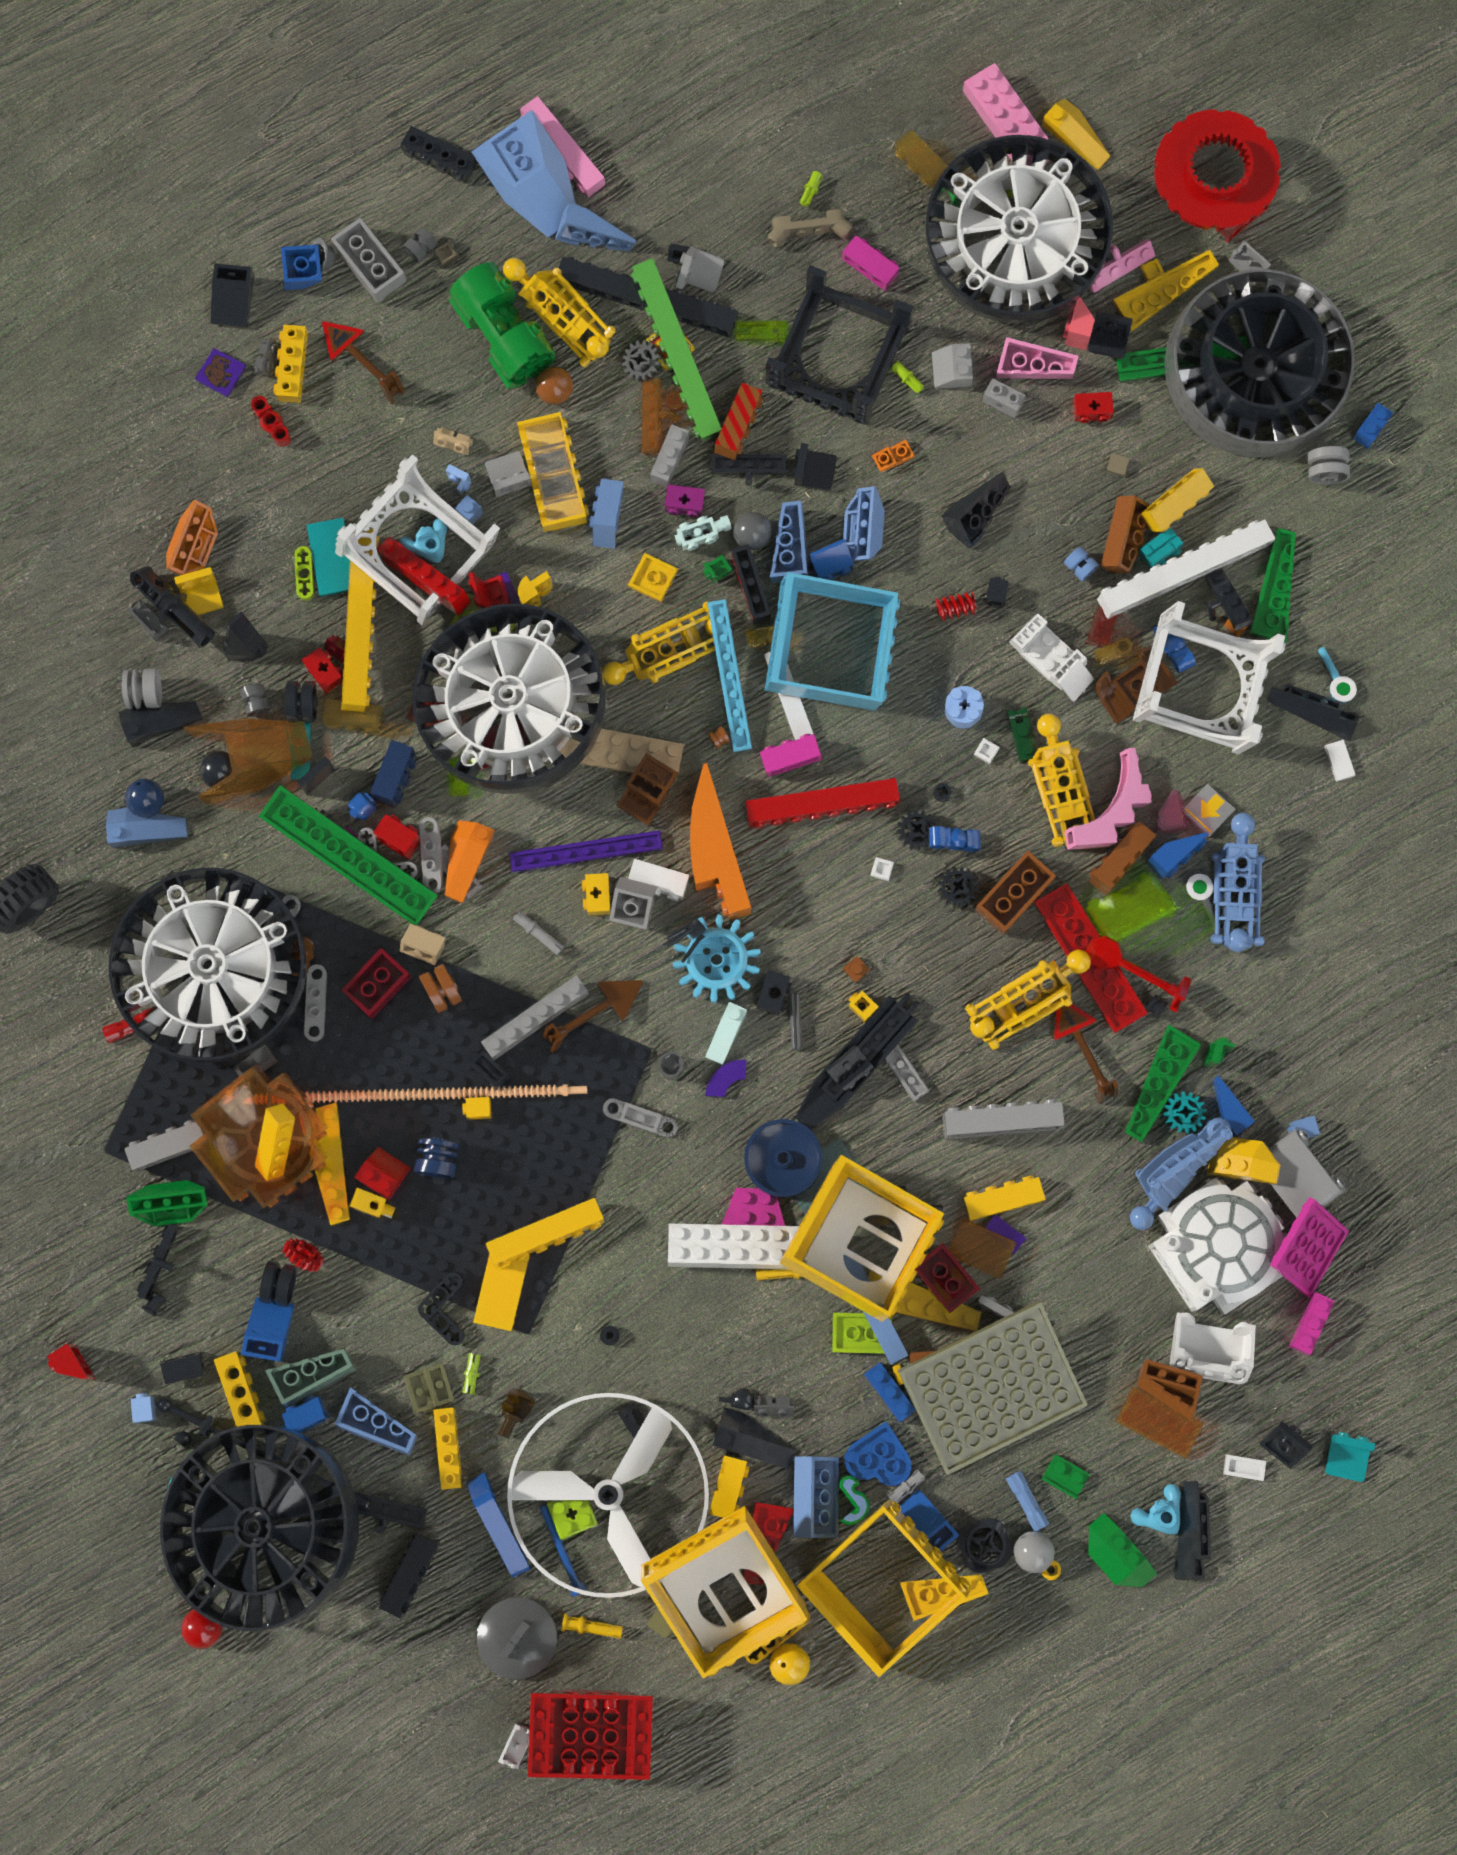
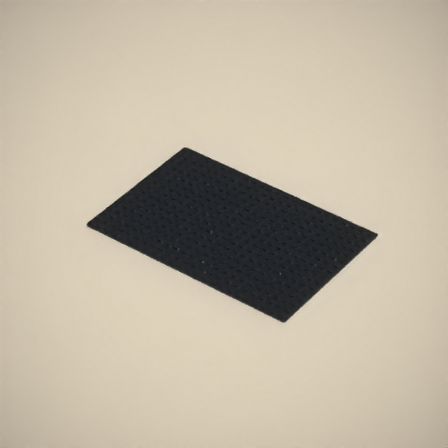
(509, 1168)

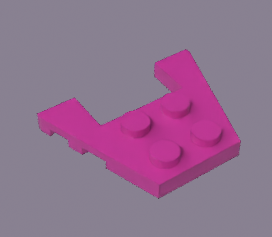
(753, 1207)

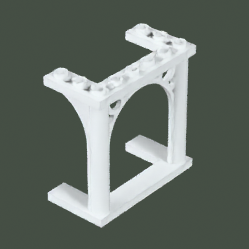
(412, 483)
(1257, 651)

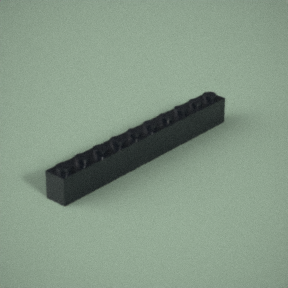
(623, 290)

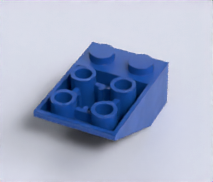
(1168, 857)
(267, 1331)
(928, 1520)

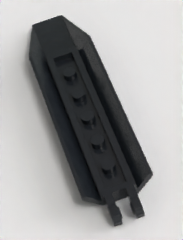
(875, 1041)

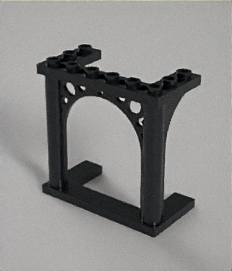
(778, 369)

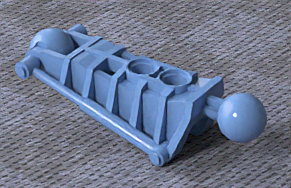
(1237, 938)
(1175, 1168)

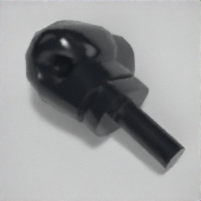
(741, 1399)

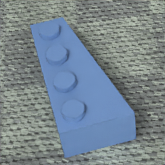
(790, 543)
(371, 1423)

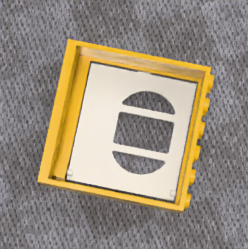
(825, 1260)
(705, 1558)

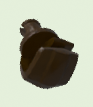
(515, 1410)

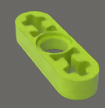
(308, 560)

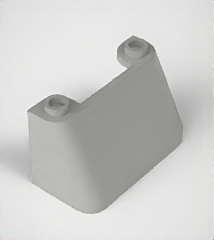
(1302, 1173)

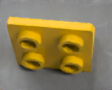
(201, 590)

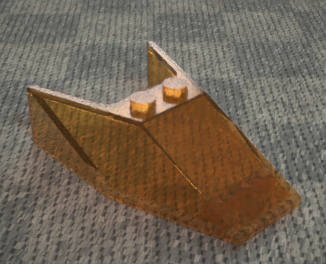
(258, 754)

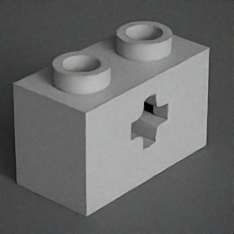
(1003, 398)

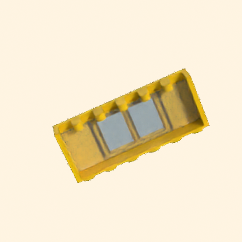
(553, 472)

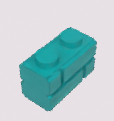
(1161, 548)

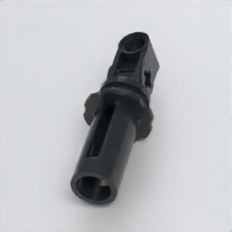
(172, 606)

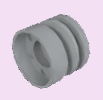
(139, 688)

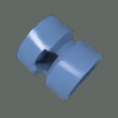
(1076, 558)

